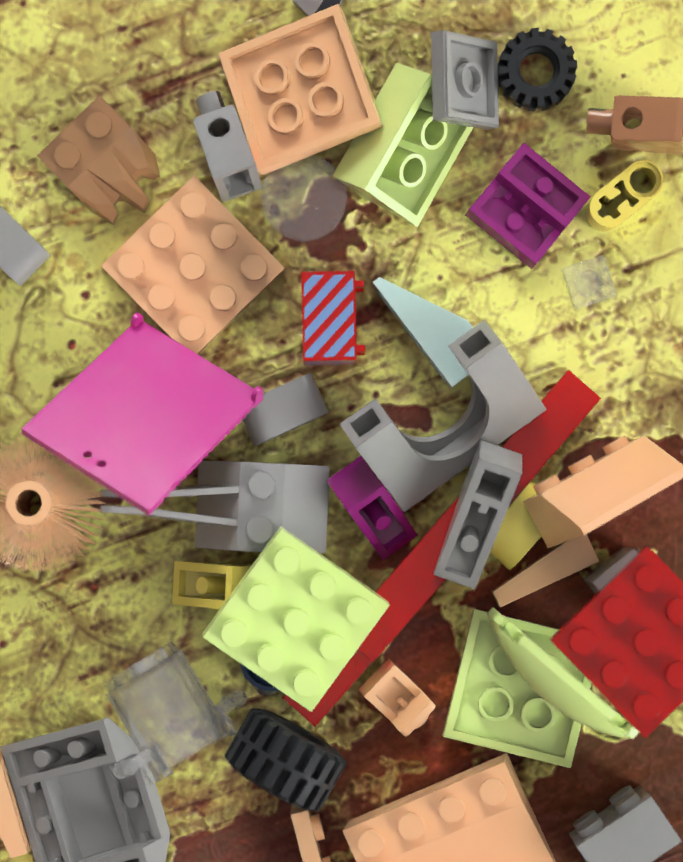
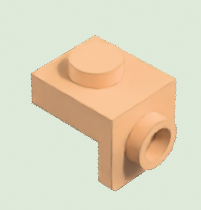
(397, 698)

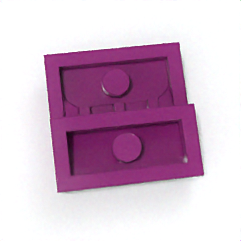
(527, 205)

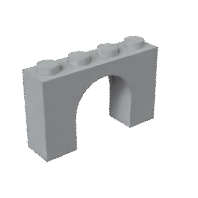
(498, 408)

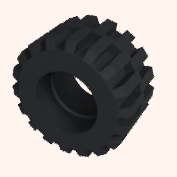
(285, 759)

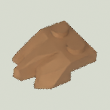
(102, 161)

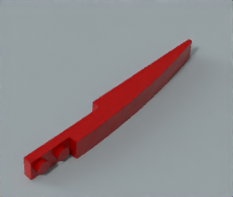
(414, 577)

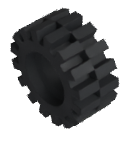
(536, 43)

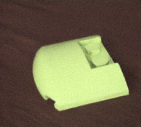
(555, 682)

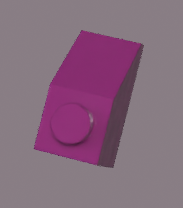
(372, 507)

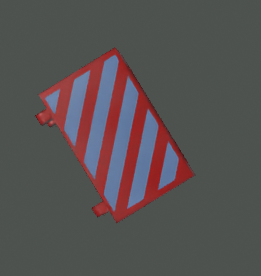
(330, 317)

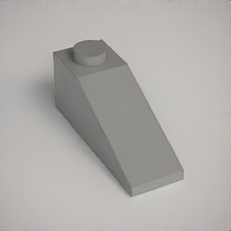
(479, 513)

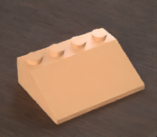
(459, 819)

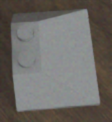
(77, 804)

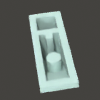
(428, 326)

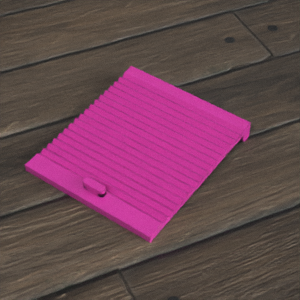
(142, 415)

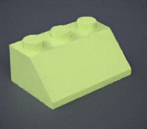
(409, 155)

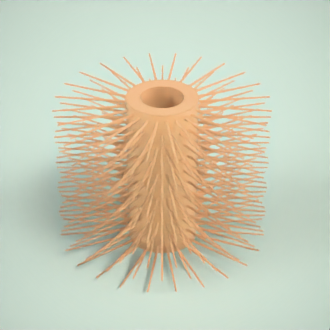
(17, 513)

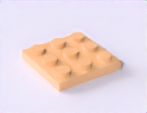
(300, 89)
(193, 266)

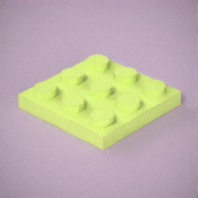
(295, 619)
(497, 705)

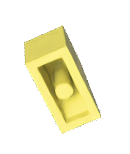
(205, 583)

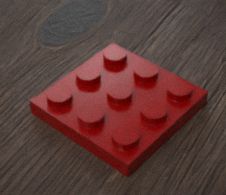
(632, 641)

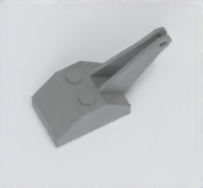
(247, 503)

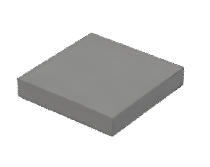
(464, 80)

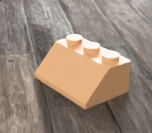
(601, 488)

